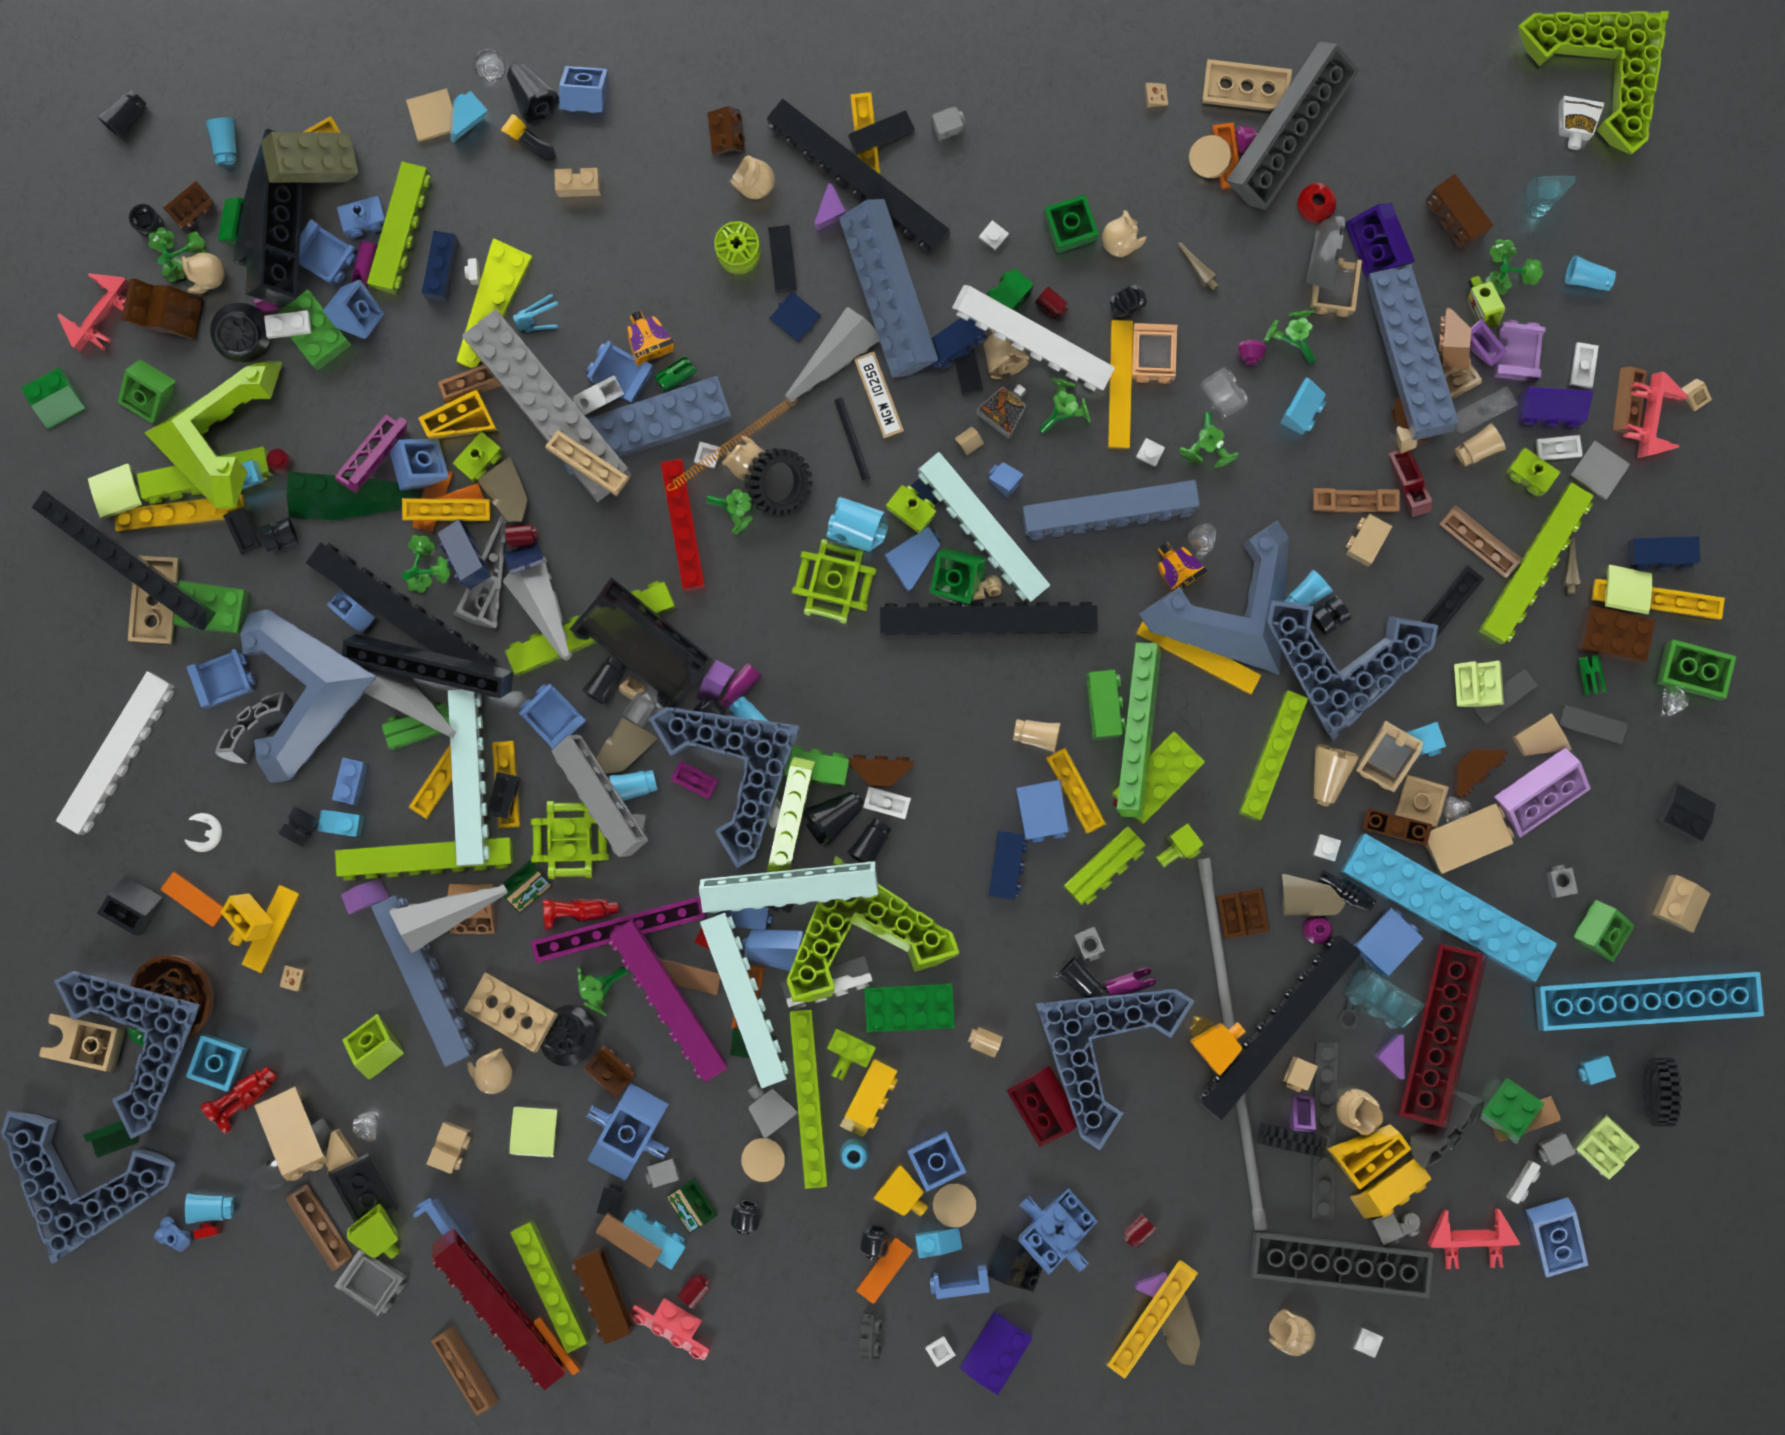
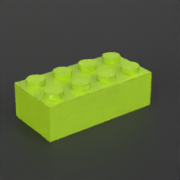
(1168, 770)

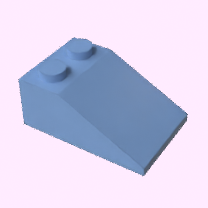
(1557, 1237)

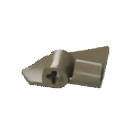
(505, 490)
(624, 747)
(1309, 898)
(1182, 1333)

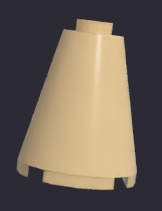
(1003, 357)
(1331, 772)

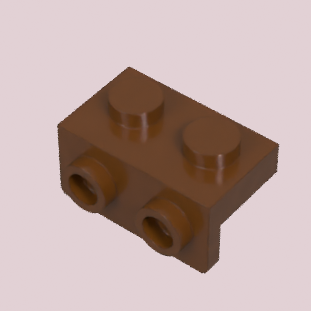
(726, 130)
(188, 205)
(609, 1071)

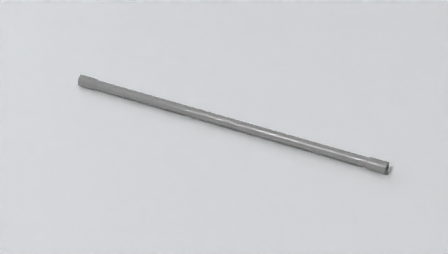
(1206, 877)

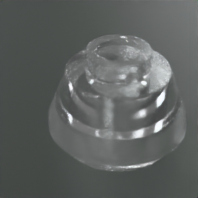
(1203, 537)
(1674, 700)
(1456, 808)
(366, 1126)

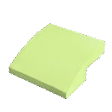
(115, 491)
(1628, 589)
(1479, 684)
(533, 1132)
(1607, 1147)

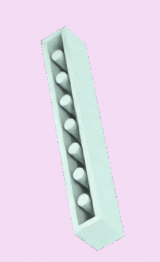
(983, 527)
(467, 778)
(788, 887)
(743, 1000)

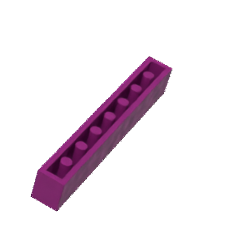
(598, 934)
(668, 1000)

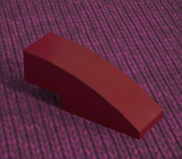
(1411, 482)

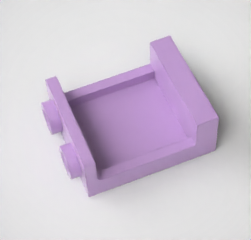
(1523, 351)

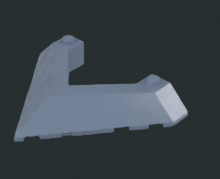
(1227, 634)
(332, 688)
(1345, 694)
(766, 753)
(165, 1026)
(1069, 1033)
(61, 1214)

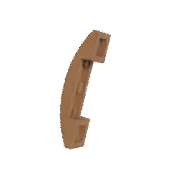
(1356, 500)

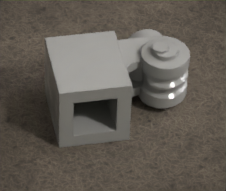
(1389, 1230)

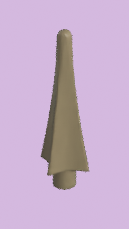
(1205, 274)
(1571, 577)

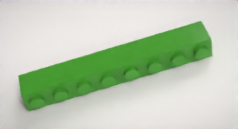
(1139, 730)

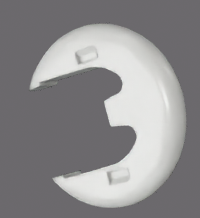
(214, 834)

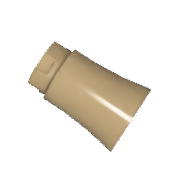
(1480, 446)
(1037, 734)

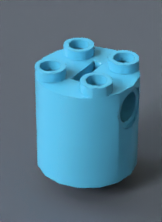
(857, 525)

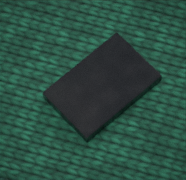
(362, 1187)

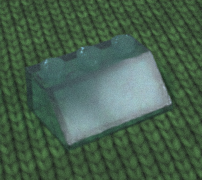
(1382, 999)

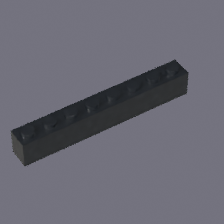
(428, 666)

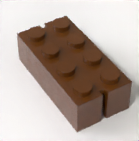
(603, 1295)

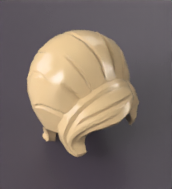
(753, 178)
(1120, 236)
(204, 270)
(741, 458)
(491, 1072)
(1359, 1111)
(1291, 1333)

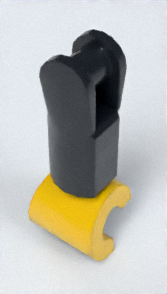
(517, 129)

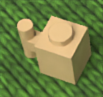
(985, 1041)

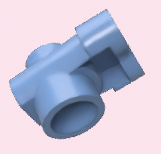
(172, 1235)

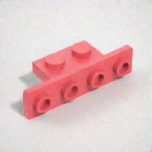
(674, 1325)

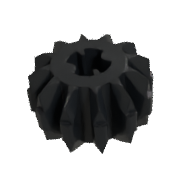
(1128, 301)

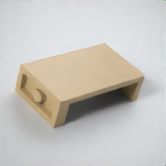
(1468, 838)
(290, 1134)

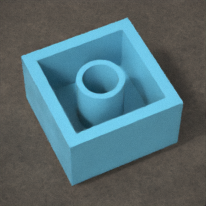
(217, 1062)

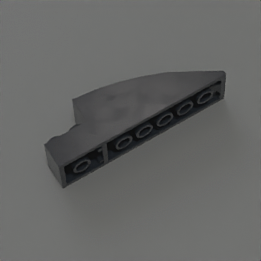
(270, 235)

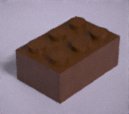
(1459, 212)
(1616, 635)

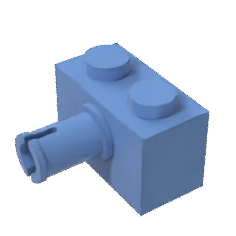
(362, 216)

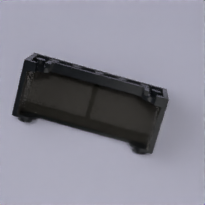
(642, 642)

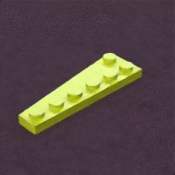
(497, 287)

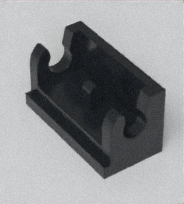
(503, 795)

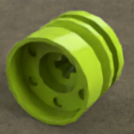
(748, 252)

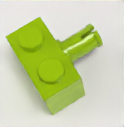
(478, 457)
(1532, 472)
(911, 509)
(1183, 844)
(850, 1050)

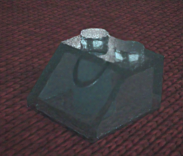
(1545, 192)

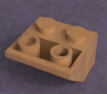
(1454, 341)
(481, 922)

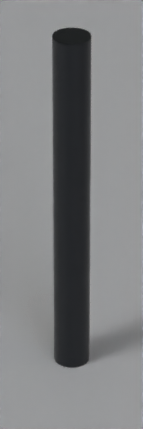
(852, 439)

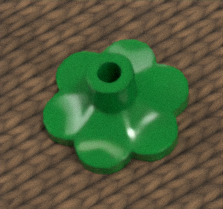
(136, 1036)

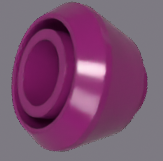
(1244, 138)
(1252, 351)
(1318, 936)

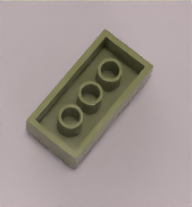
(309, 157)

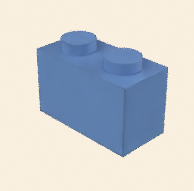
(350, 781)

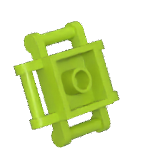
(834, 581)
(568, 841)

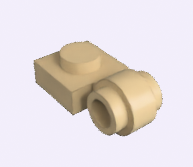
(991, 585)

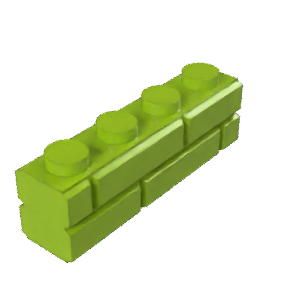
(1104, 865)

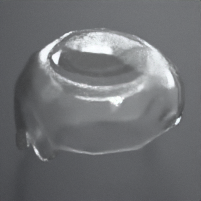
(489, 67)

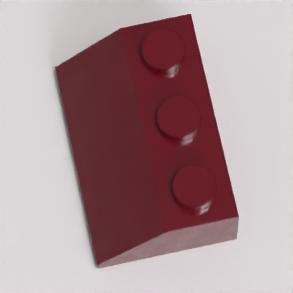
(1043, 1106)

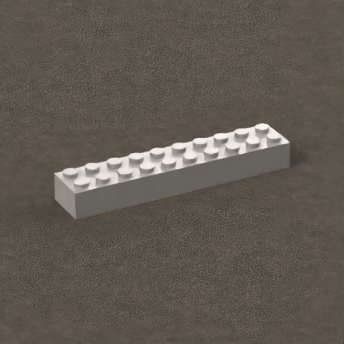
(537, 392)

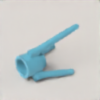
(524, 318)

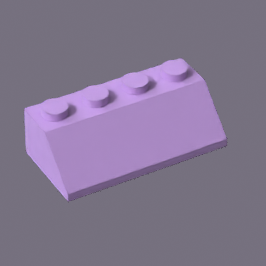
(1543, 792)

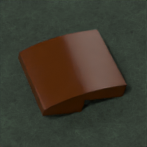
(1243, 913)

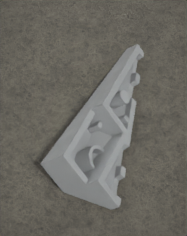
(844, 342)
(535, 595)
(481, 603)
(408, 698)
(427, 921)

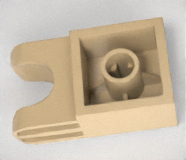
(79, 1042)

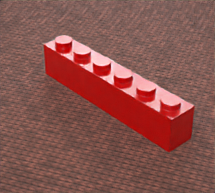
(683, 526)

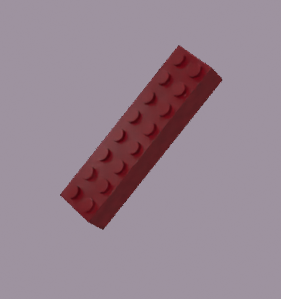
(1443, 1035)
(497, 1308)

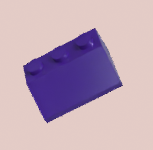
(1379, 239)
(1554, 406)
(996, 1353)

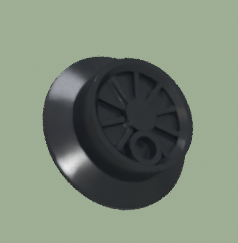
(239, 332)
(570, 1036)

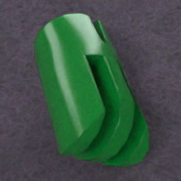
(675, 374)
(1586, 669)

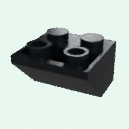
(130, 906)
(1014, 1265)

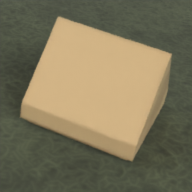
(1405, 440)
(969, 441)
(631, 687)

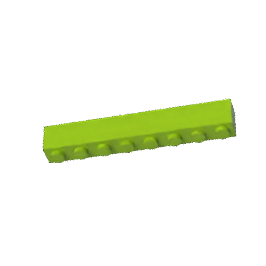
(1536, 564)
(539, 652)
(416, 858)
(808, 1099)

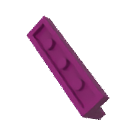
(375, 456)

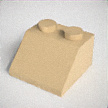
(1681, 903)

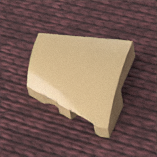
(1542, 738)

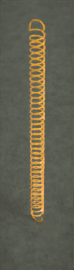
(724, 452)

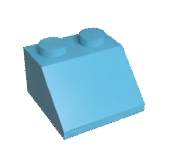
(1303, 407)

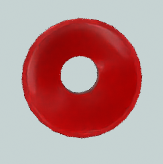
(1314, 212)

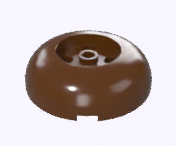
(181, 972)

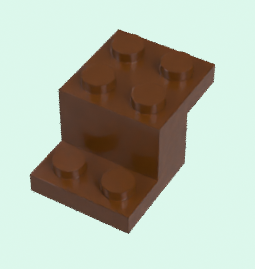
(162, 308)

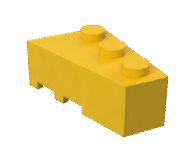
(459, 418)
(869, 1098)
(1369, 1155)
(1391, 1189)

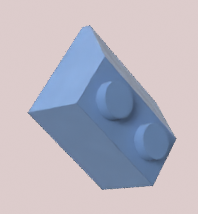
(583, 89)
(354, 310)
(418, 463)

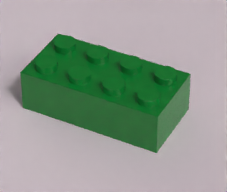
(909, 1008)

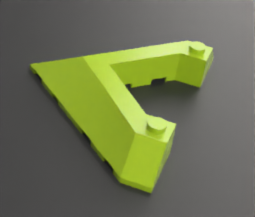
(1630, 39)
(183, 440)
(881, 915)

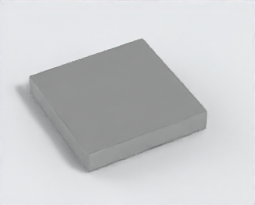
(1599, 470)

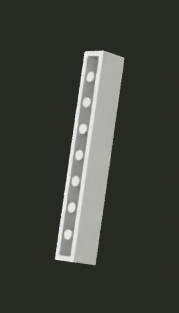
(1032, 337)
(115, 754)

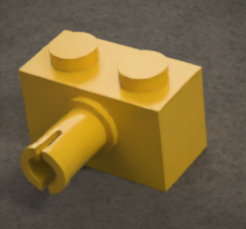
(246, 918)

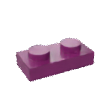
(694, 780)

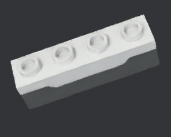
(844, 976)

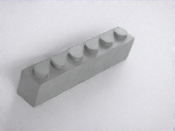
(599, 796)

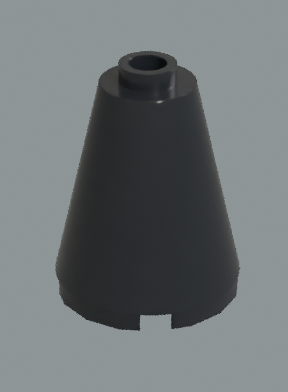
(531, 94)
(832, 816)

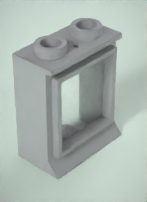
(371, 1282)

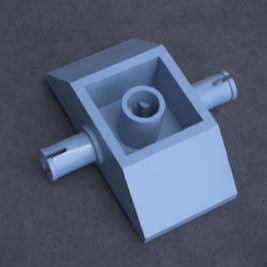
(635, 1111)
(1056, 1231)

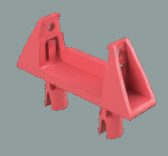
(88, 331)
(1660, 386)
(1452, 1241)

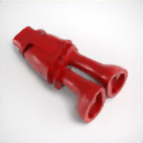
(579, 910)
(246, 1090)

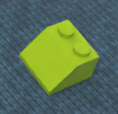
(372, 1047)

